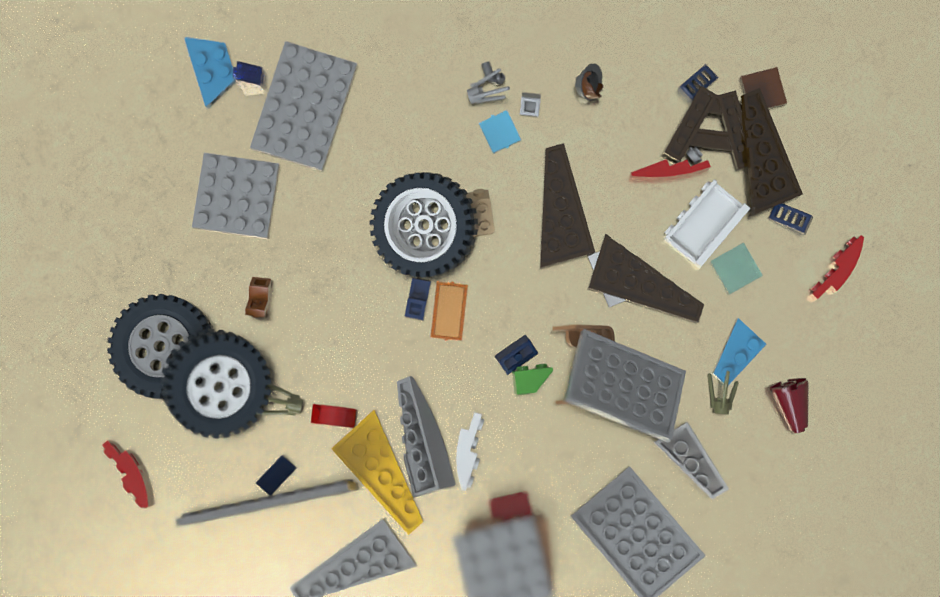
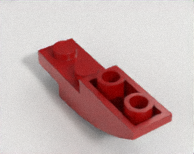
(844, 263)
(135, 479)

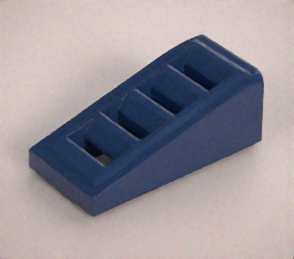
(686, 92)
(808, 218)

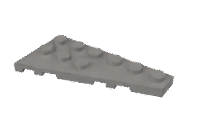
(361, 561)

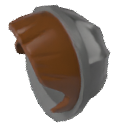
(589, 82)

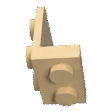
(482, 203)

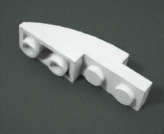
(465, 459)

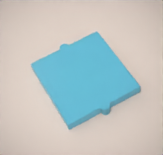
(500, 131)

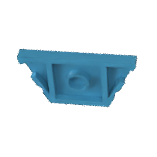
(211, 67)

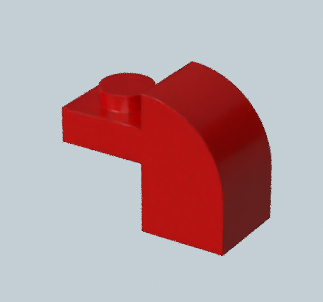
(333, 416)

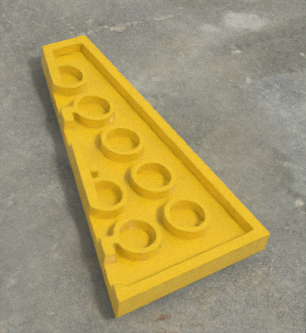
(374, 464)

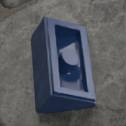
(516, 354)
(276, 475)

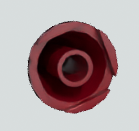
(793, 402)

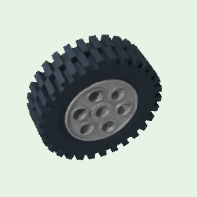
(127, 340)

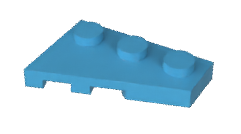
(738, 352)

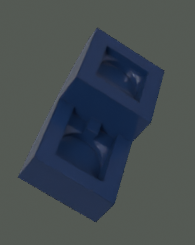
(417, 298)

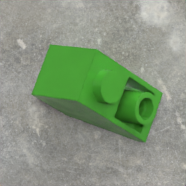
(530, 380)

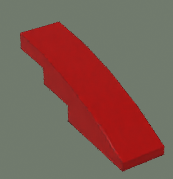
(662, 170)

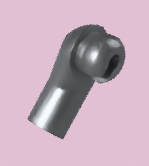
(497, 79)

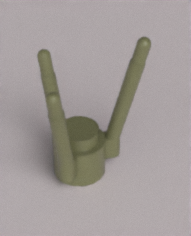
(293, 404)
(722, 404)

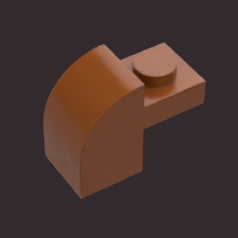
(258, 297)

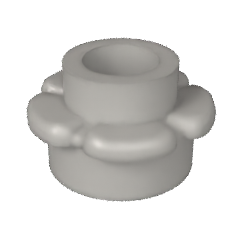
(694, 154)

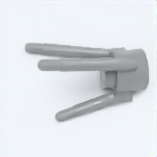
(477, 94)

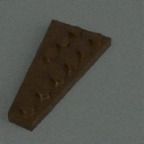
(768, 165)
(563, 219)
(634, 280)

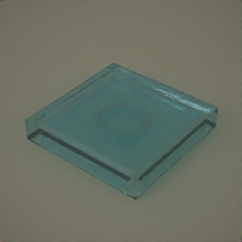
(736, 268)

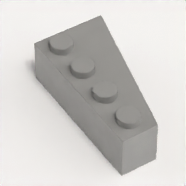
(694, 460)

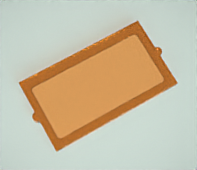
(449, 311)

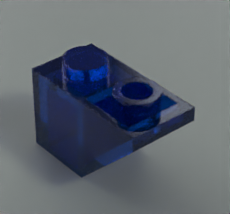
(249, 75)

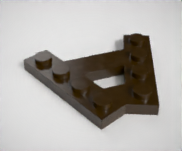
(689, 132)

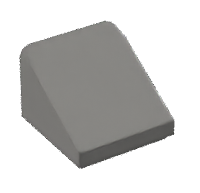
(530, 104)

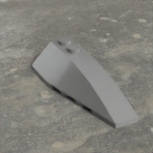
(425, 450)

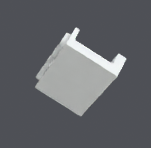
(705, 223)

